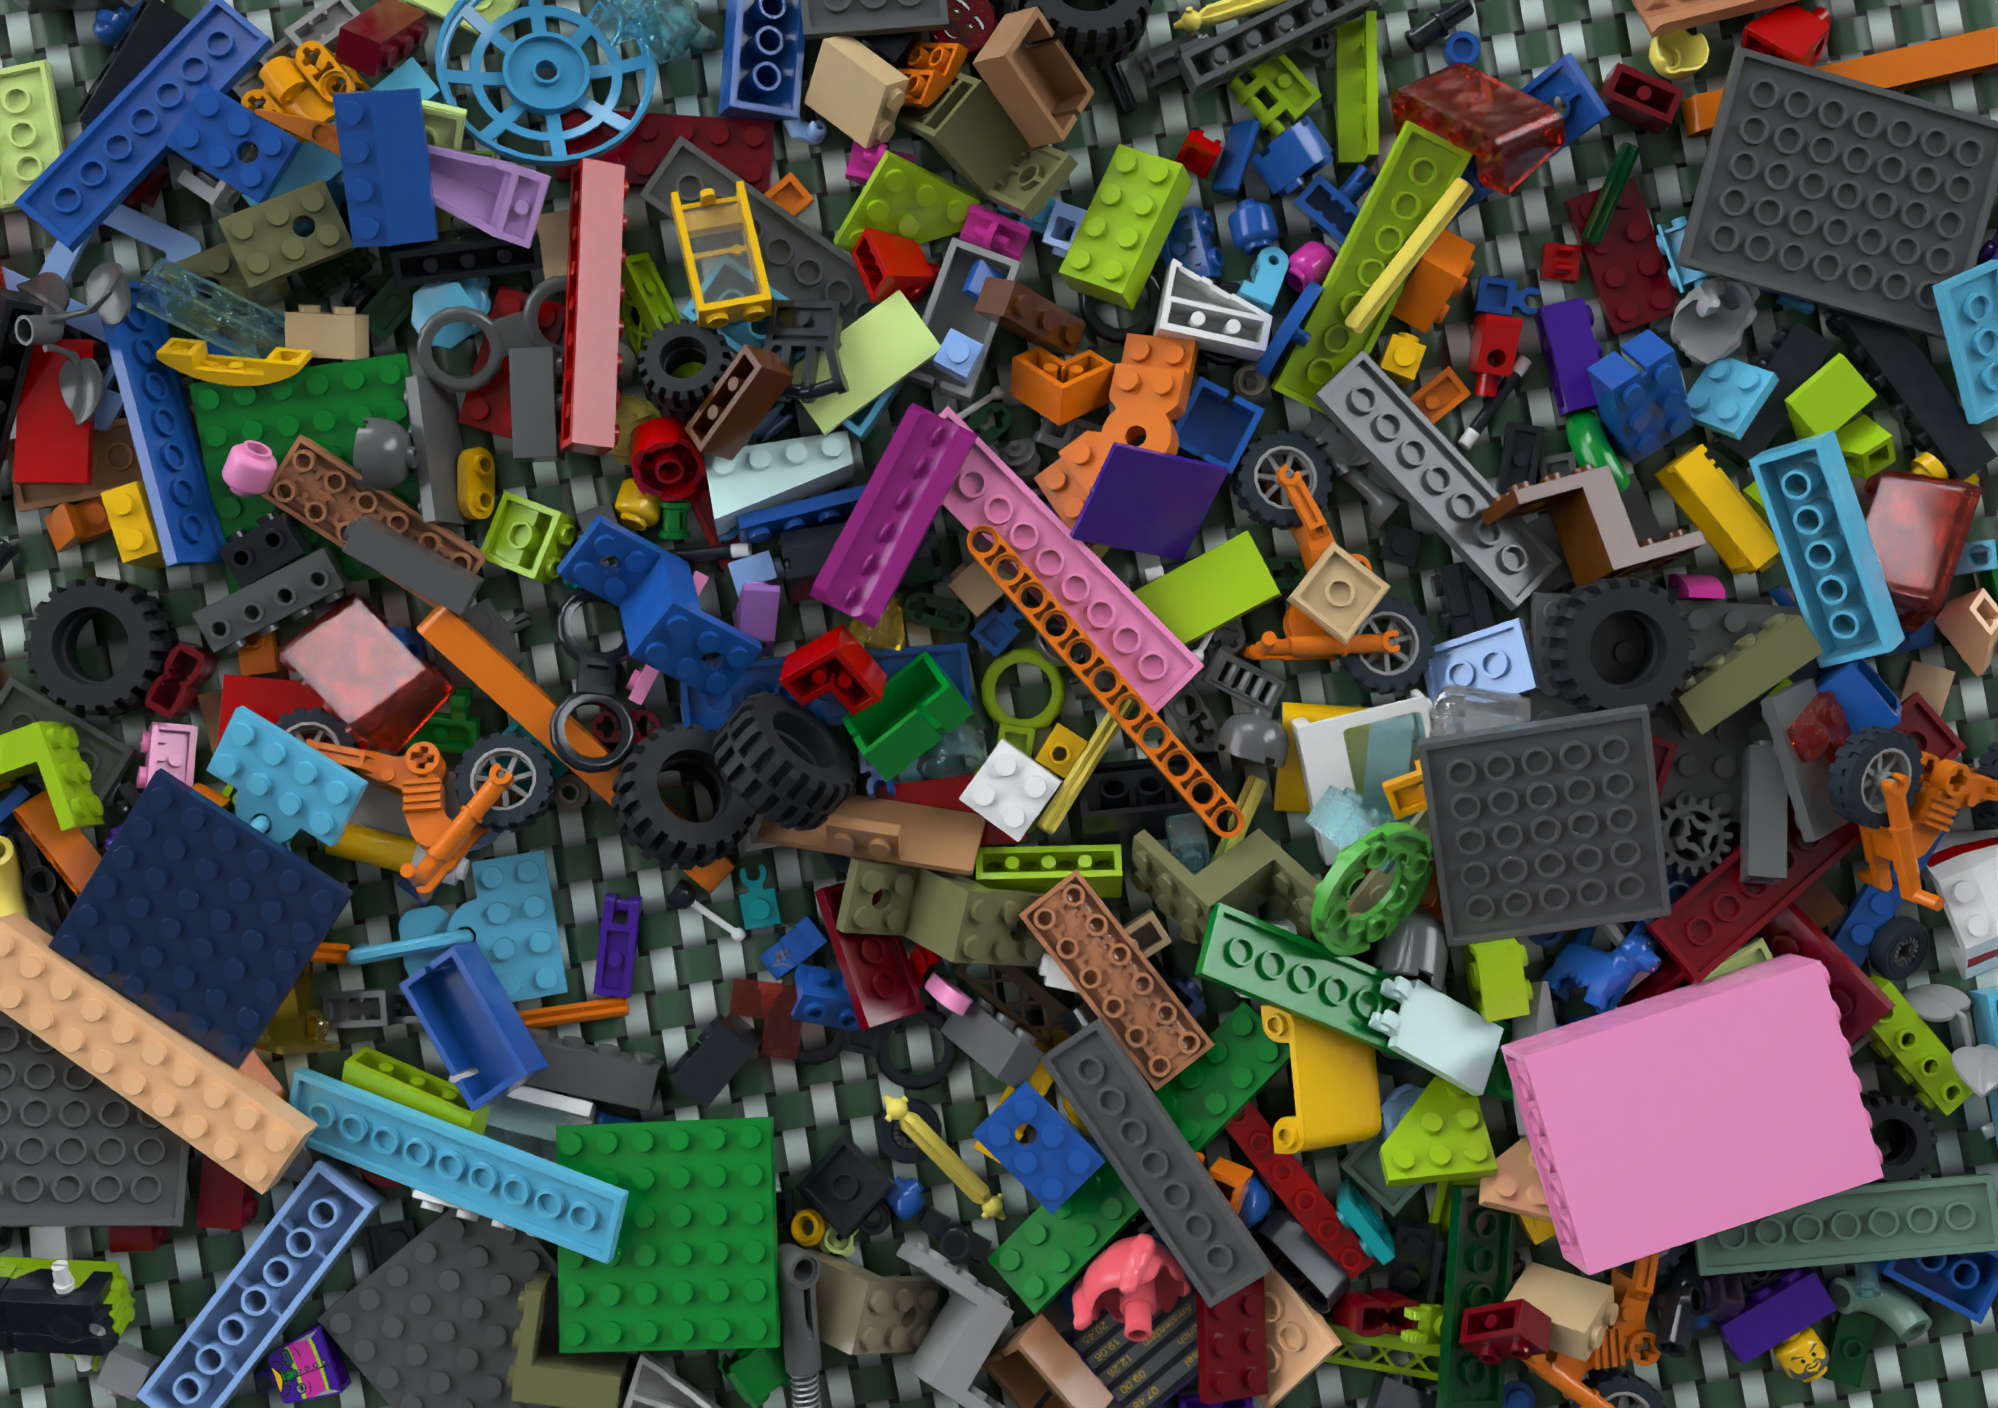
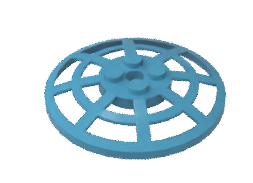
(535, 94)

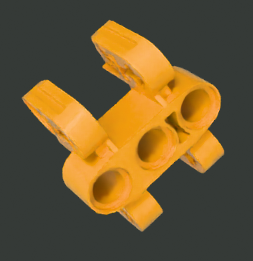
(301, 88)

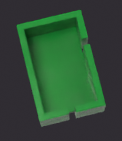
(909, 718)

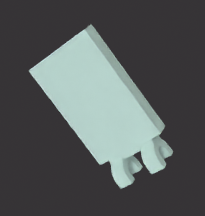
(1439, 1034)

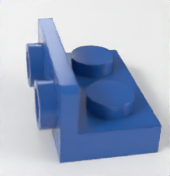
(1193, 245)

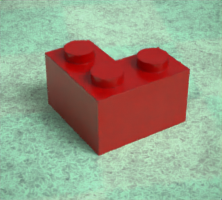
(836, 665)

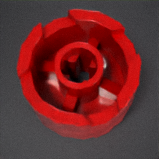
(665, 459)

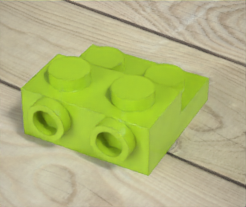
(528, 537)

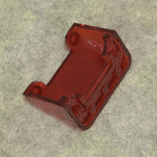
(1918, 537)

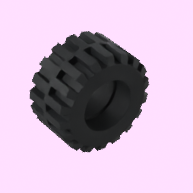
(676, 347)
(1913, 1135)

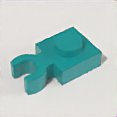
(759, 905)

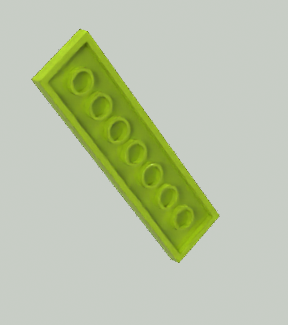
(1403, 194)

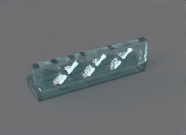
(210, 317)

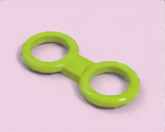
(1022, 731)

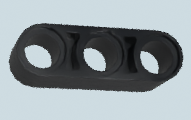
(1301, 1261)

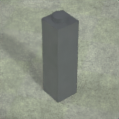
(411, 564)
(1763, 816)

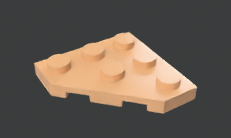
(1516, 1184)
(1295, 1339)

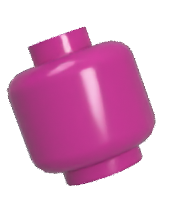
(1309, 264)

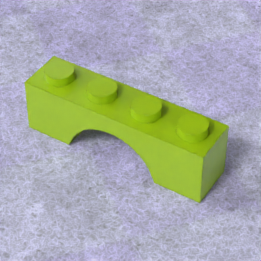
(1865, 450)

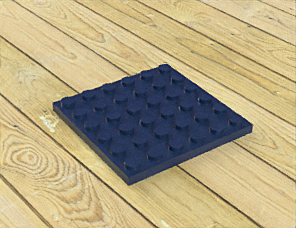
(200, 918)

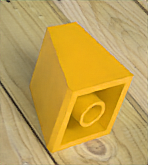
(134, 525)

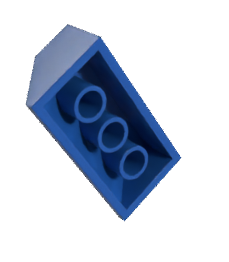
(762, 60)
(385, 167)

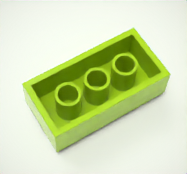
(1125, 226)

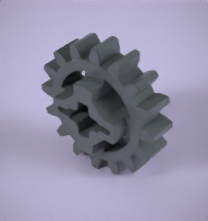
(1698, 848)

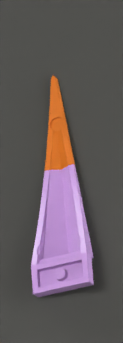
(475, 188)

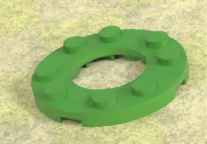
(1330, 916)

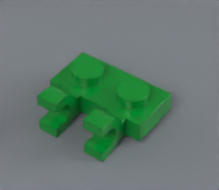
(454, 730)

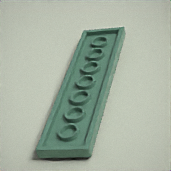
(1862, 1226)

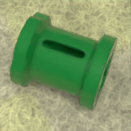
(675, 519)

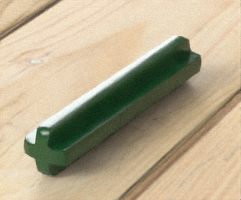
(1610, 194)

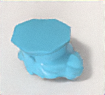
(440, 295)

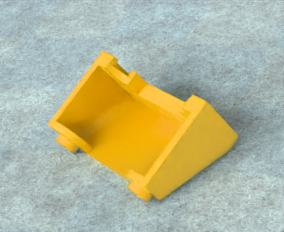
(1331, 1085)

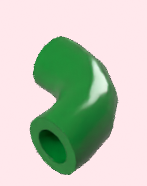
(1591, 446)

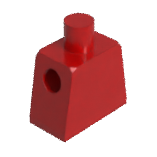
(1790, 34)
(892, 264)
(1501, 337)

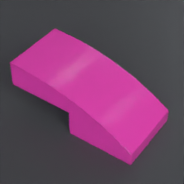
(1696, 587)

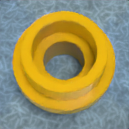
(799, 1227)

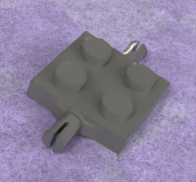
(493, 628)

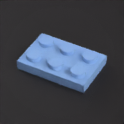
(1485, 659)

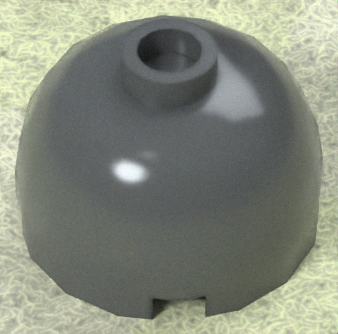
(383, 454)
(1254, 737)

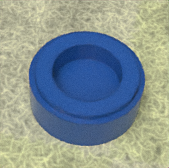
(1461, 47)

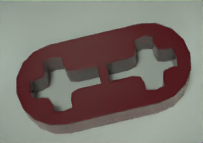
(615, 735)

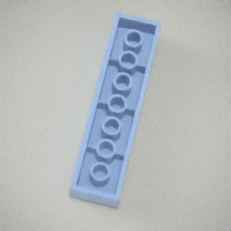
(264, 1290)

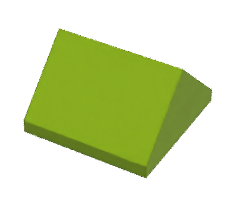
(1828, 398)

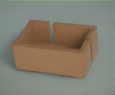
(1034, 82)
(1038, 1360)

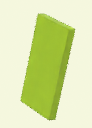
(1211, 589)

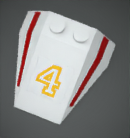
(1967, 878)

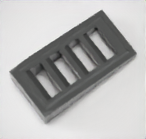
(1264, 690)

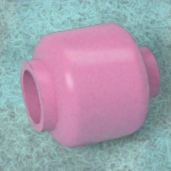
(249, 468)

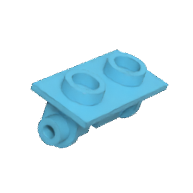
(1669, 243)

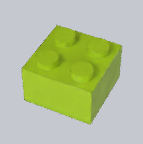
(1497, 978)

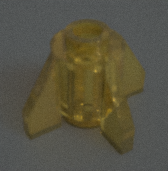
(888, 633)

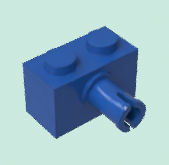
(1334, 208)

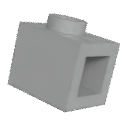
(126, 1370)

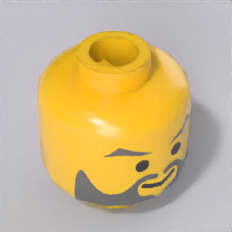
(1803, 1356)

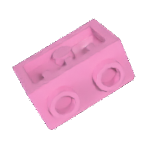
(169, 748)

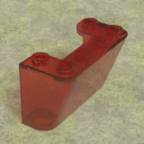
(1486, 117)
(365, 674)

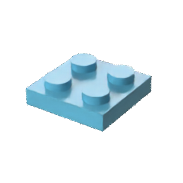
(1729, 396)

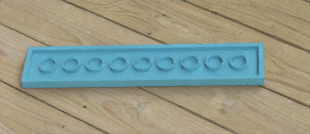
(461, 1166)

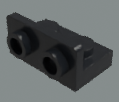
(1418, 1259)

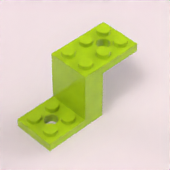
(53, 752)

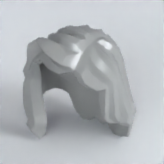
(1713, 319)

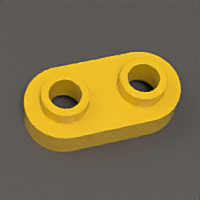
(476, 483)

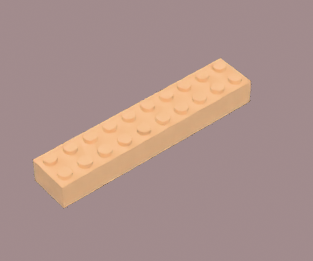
(148, 1060)

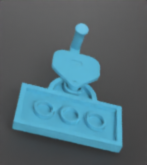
(1970, 326)
(284, 781)
(508, 918)

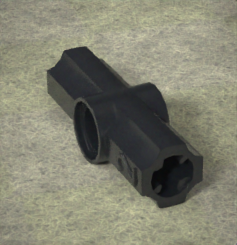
(52, 903)
(1680, 1305)

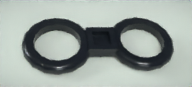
(1147, 324)
(594, 687)
(874, 1043)

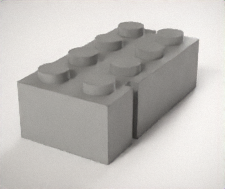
(955, 310)

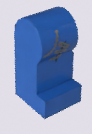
(795, 948)

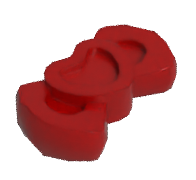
(921, 962)

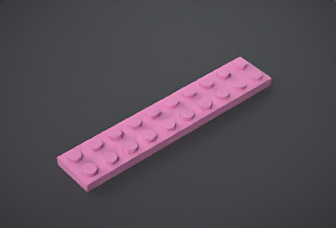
(1084, 586)

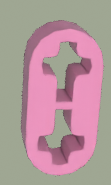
(948, 993)

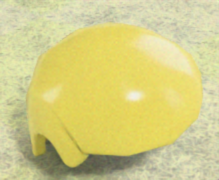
(1678, 54)

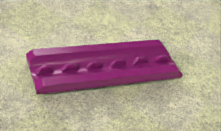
(893, 515)

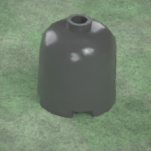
(1415, 950)

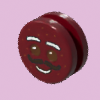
(969, 25)

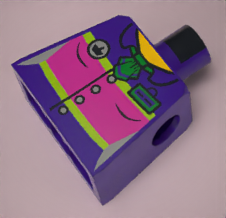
(305, 1368)

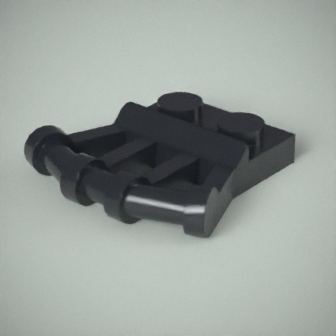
(809, 328)

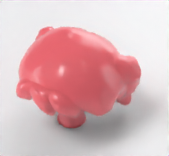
(1133, 1283)

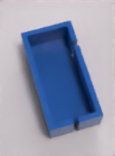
(473, 1024)

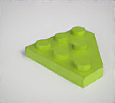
(906, 203)
(1439, 1139)

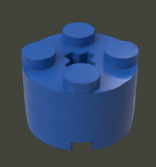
(1292, 154)

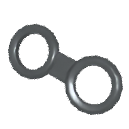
(503, 333)

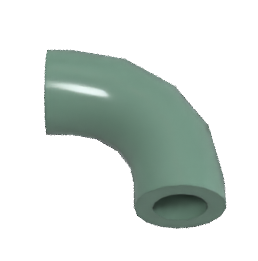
(1892, 1307)

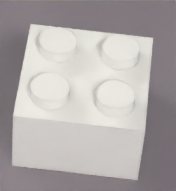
(1010, 789)

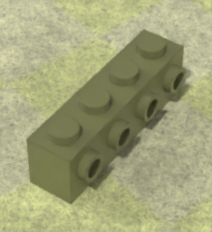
(1744, 672)

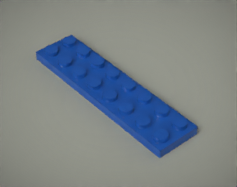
(133, 129)
(164, 440)
(765, 673)

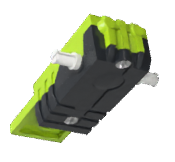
(63, 1307)

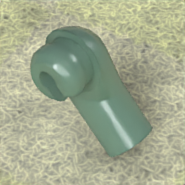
(705, 37)

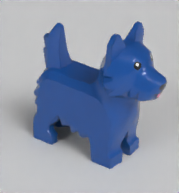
(1600, 972)

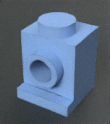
(1061, 223)
(756, 568)

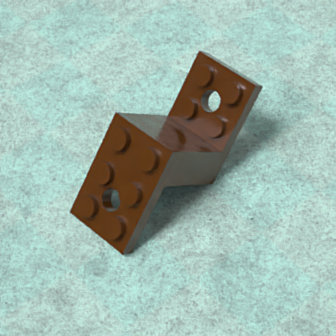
(1591, 524)

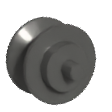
(1021, 457)

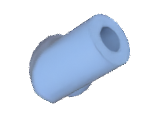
(806, 132)

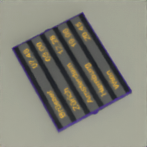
(1148, 1370)

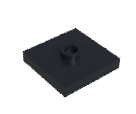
(845, 1187)

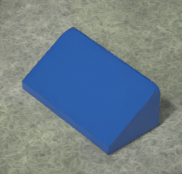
(1235, 158)

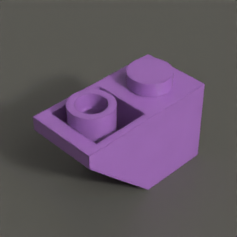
(758, 613)

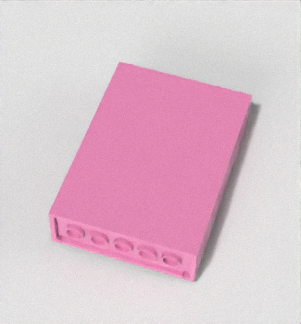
(1693, 1112)

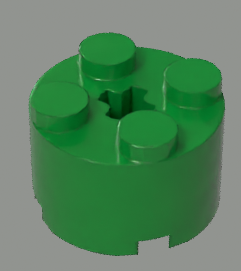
(755, 1372)

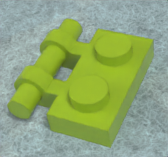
(1284, 85)

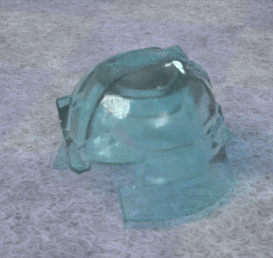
(946, 756)

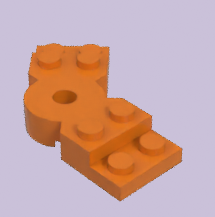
(1148, 393)

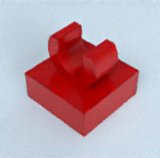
(1199, 153)
(1560, 262)

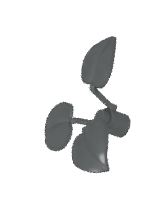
(79, 380)

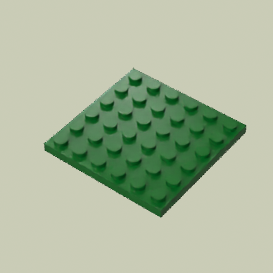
(317, 403)
(693, 1240)

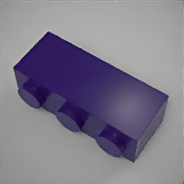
(1568, 352)
(1775, 1313)

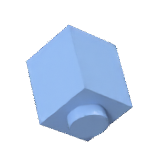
(958, 356)

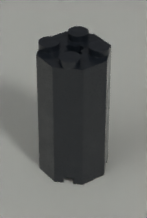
(809, 548)

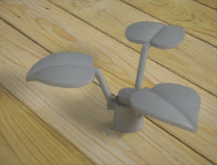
(1942, 1003)

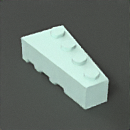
(776, 474)

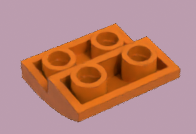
(931, 71)

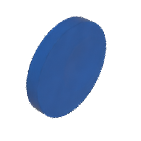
(1289, 331)

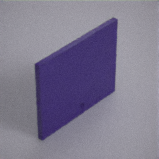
(1148, 501)

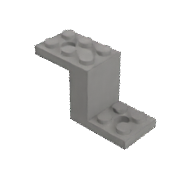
(960, 1333)

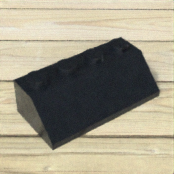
(1135, 796)

